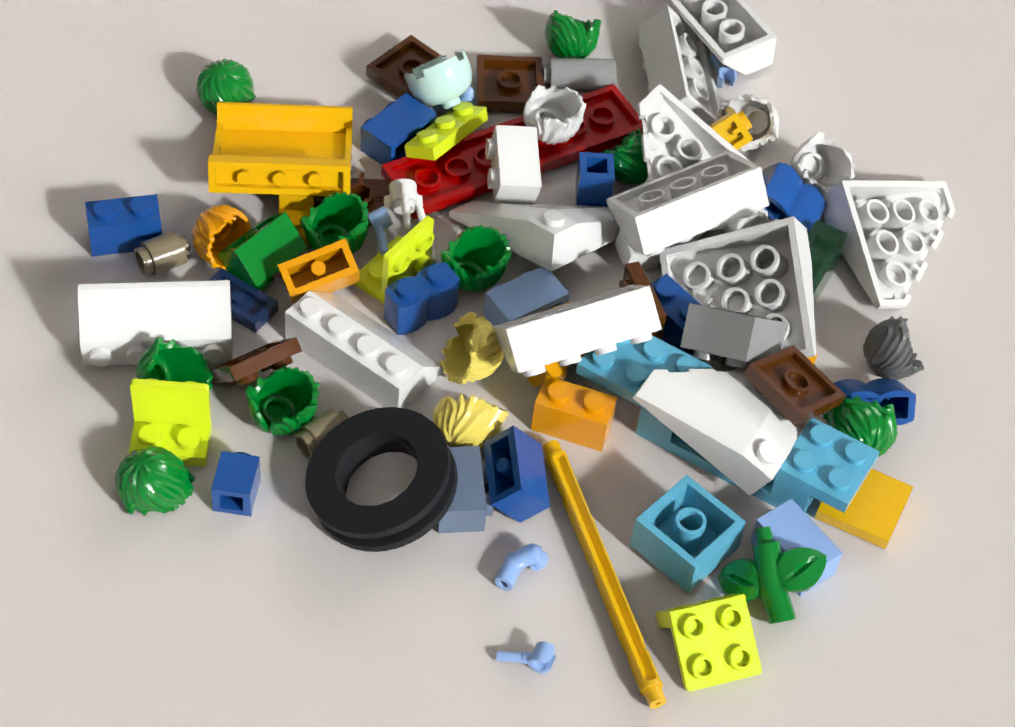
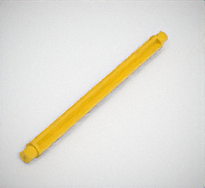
(605, 575)

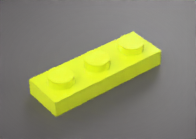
(446, 131)

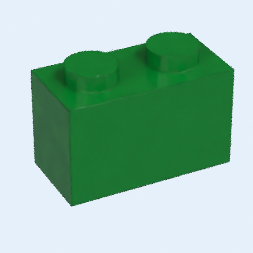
(260, 250)

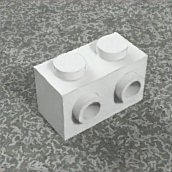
(514, 164)

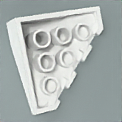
(675, 137)
(544, 232)
(889, 232)
(753, 273)
(722, 421)

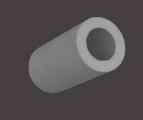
(579, 73)

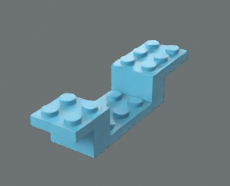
(819, 466)

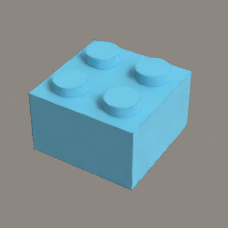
(687, 533)

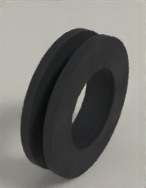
(395, 521)

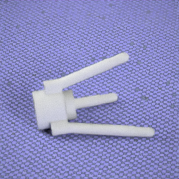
(404, 201)

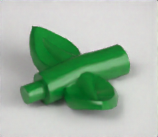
(773, 575)

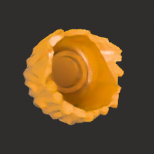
(216, 230)

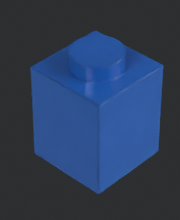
(594, 178)
(236, 483)

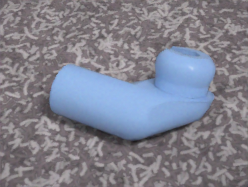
(529, 555)

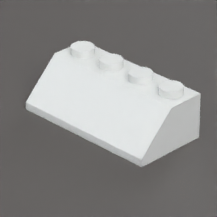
(730, 32)
(679, 63)
(689, 202)
(125, 319)
(578, 329)
(360, 349)

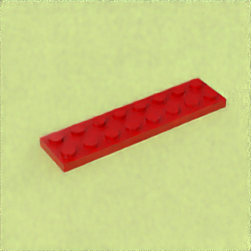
(464, 168)

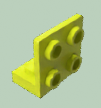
(403, 259)
(172, 418)
(712, 641)

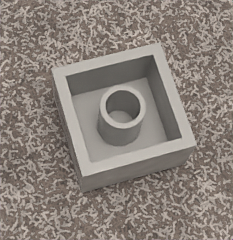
(731, 335)

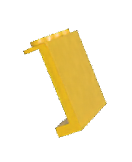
(281, 149)

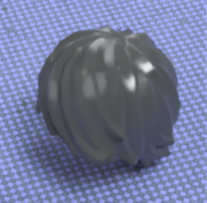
(890, 350)

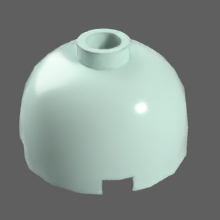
(441, 80)

